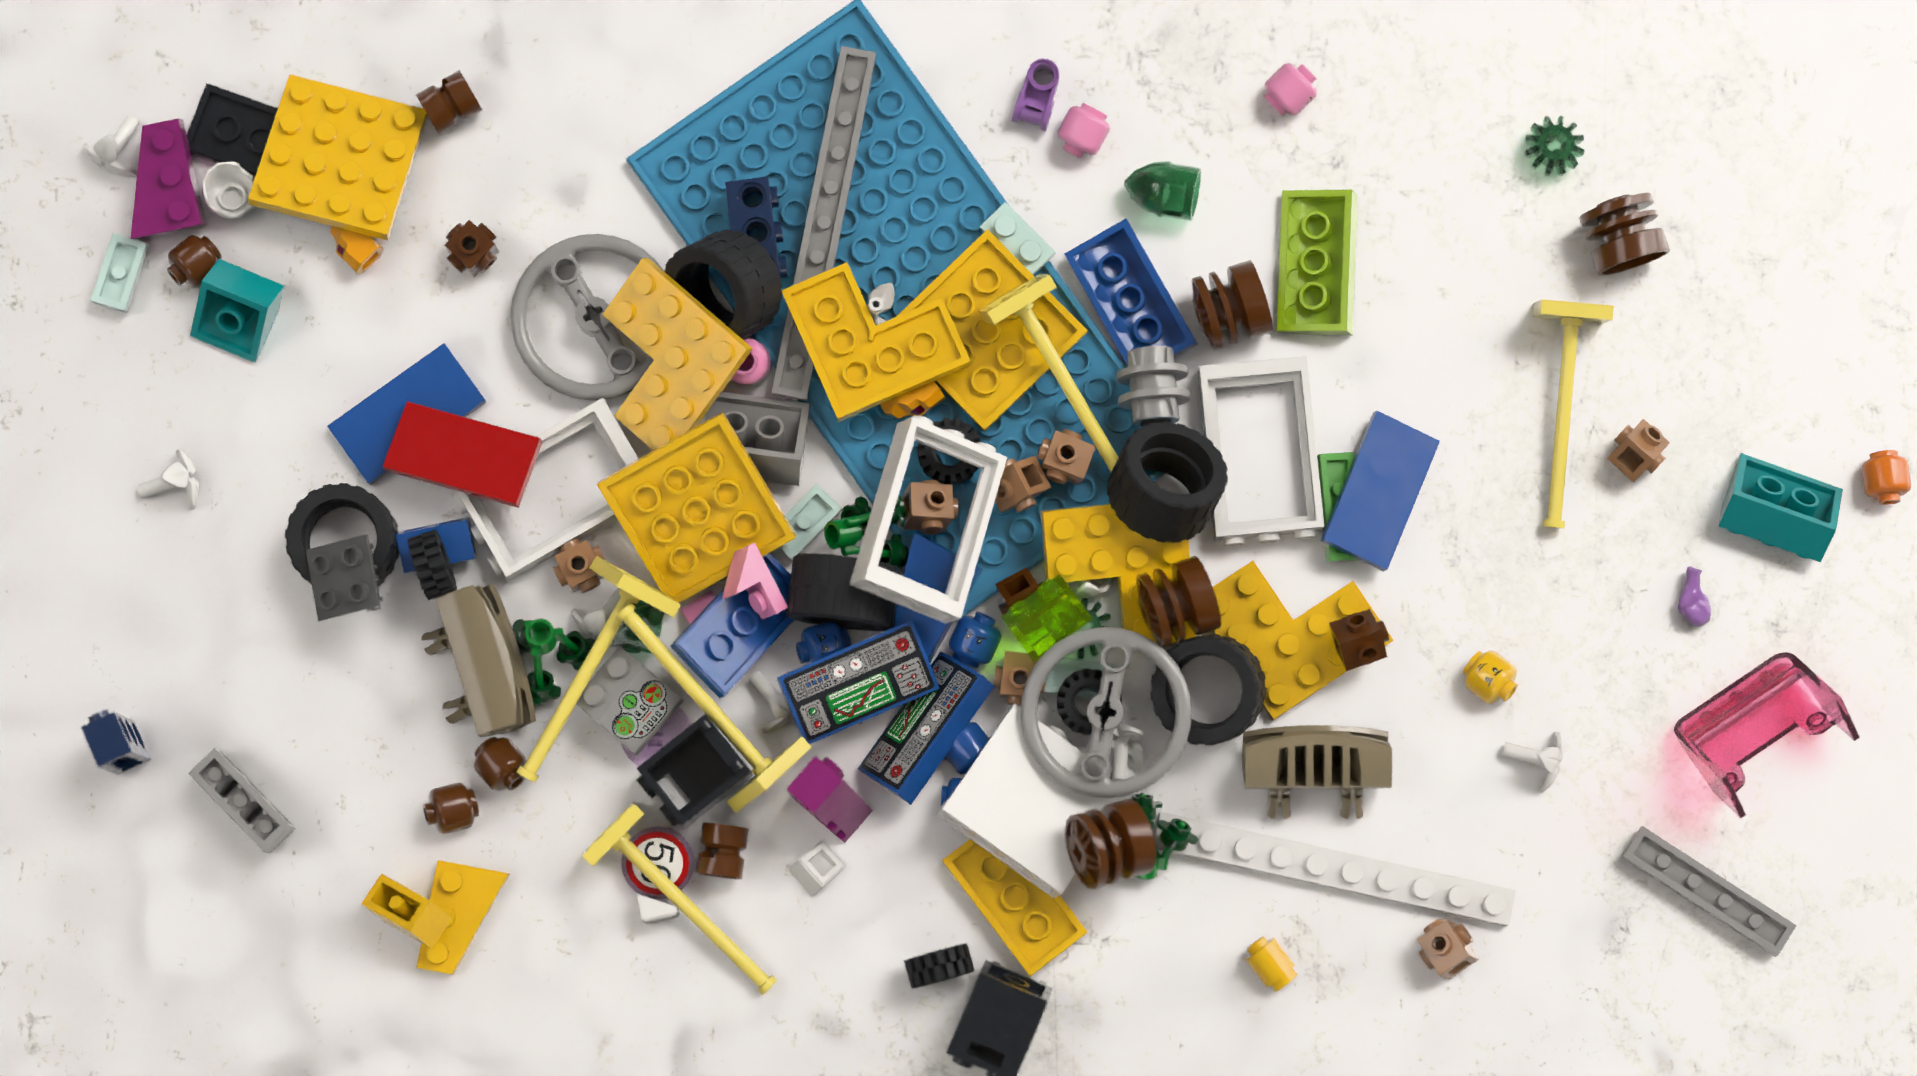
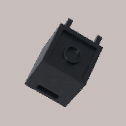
(700, 765)
(999, 1021)

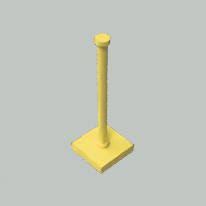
(1020, 303)
(1572, 317)
(631, 590)
(764, 769)
(618, 839)

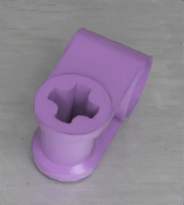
(1035, 100)

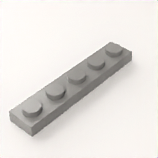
(1709, 891)

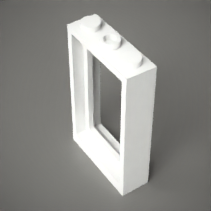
(1260, 373)
(484, 530)
(901, 590)

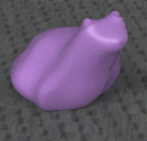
(1693, 602)

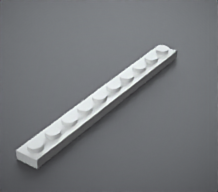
(1346, 871)

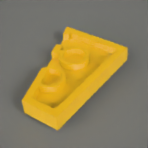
(467, 897)

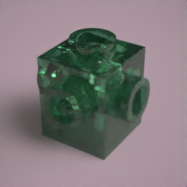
(651, 617)

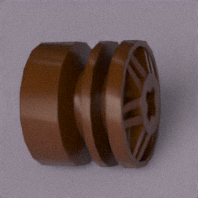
(1624, 233)
(1232, 305)
(1170, 604)
(1110, 843)

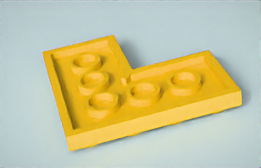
(690, 353)
(867, 361)
(1097, 545)
(1292, 653)
(1019, 912)

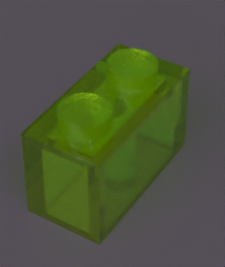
(1046, 617)

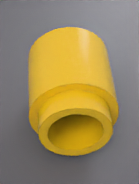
(1271, 963)

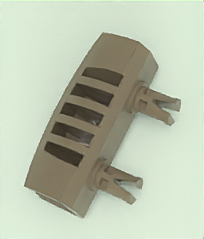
(485, 659)
(1316, 759)

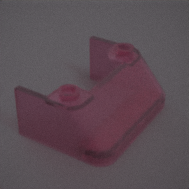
(1753, 716)

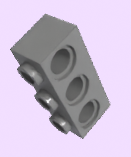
(242, 800)

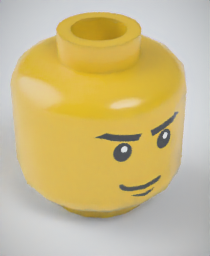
(1490, 677)

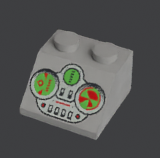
(628, 700)

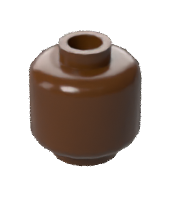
(192, 260)
(497, 763)
(451, 808)

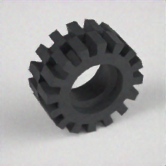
(948, 473)
(432, 564)
(1066, 700)
(939, 966)

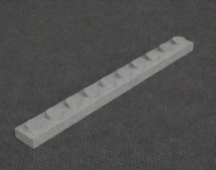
(826, 205)

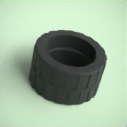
(746, 269)
(1180, 454)
(330, 497)
(823, 594)
(1251, 679)

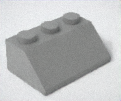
(770, 432)

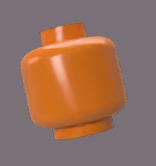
(1886, 476)

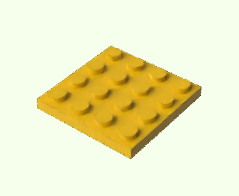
(338, 157)
(1000, 353)
(695, 508)

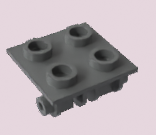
(344, 577)

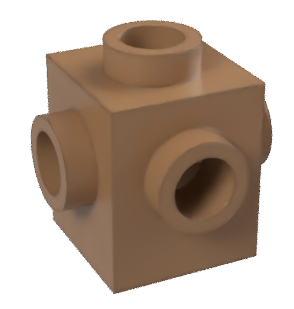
(1074, 449)
(1638, 450)
(1015, 490)
(929, 506)
(577, 579)
(1014, 664)
(1446, 948)

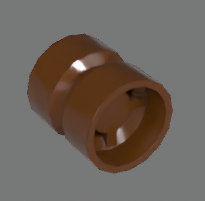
(449, 102)
(722, 850)

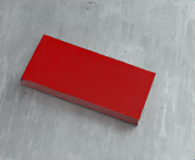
(462, 454)

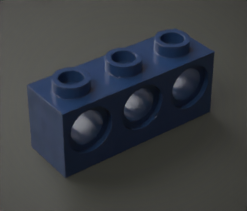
(745, 218)
(115, 742)

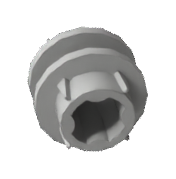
(1152, 385)

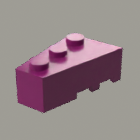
(166, 182)
(829, 798)

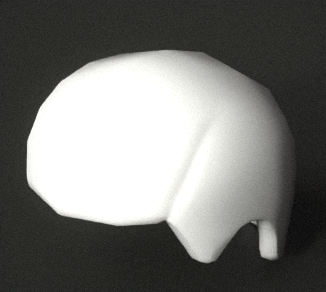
(227, 190)

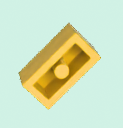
(406, 911)

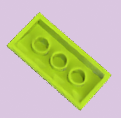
(1317, 262)

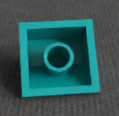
(236, 310)

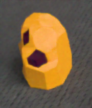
(356, 249)
(914, 402)

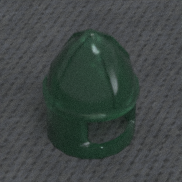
(1166, 189)

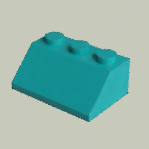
(1781, 508)

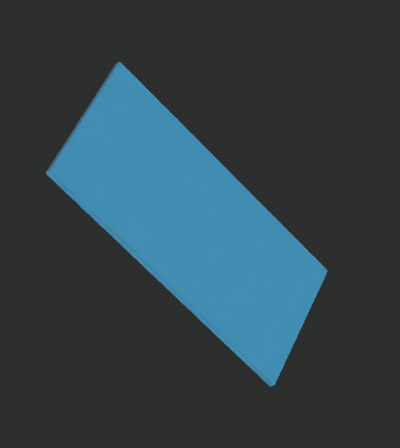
(906, 219)

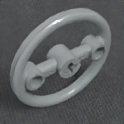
(551, 261)
(1109, 639)

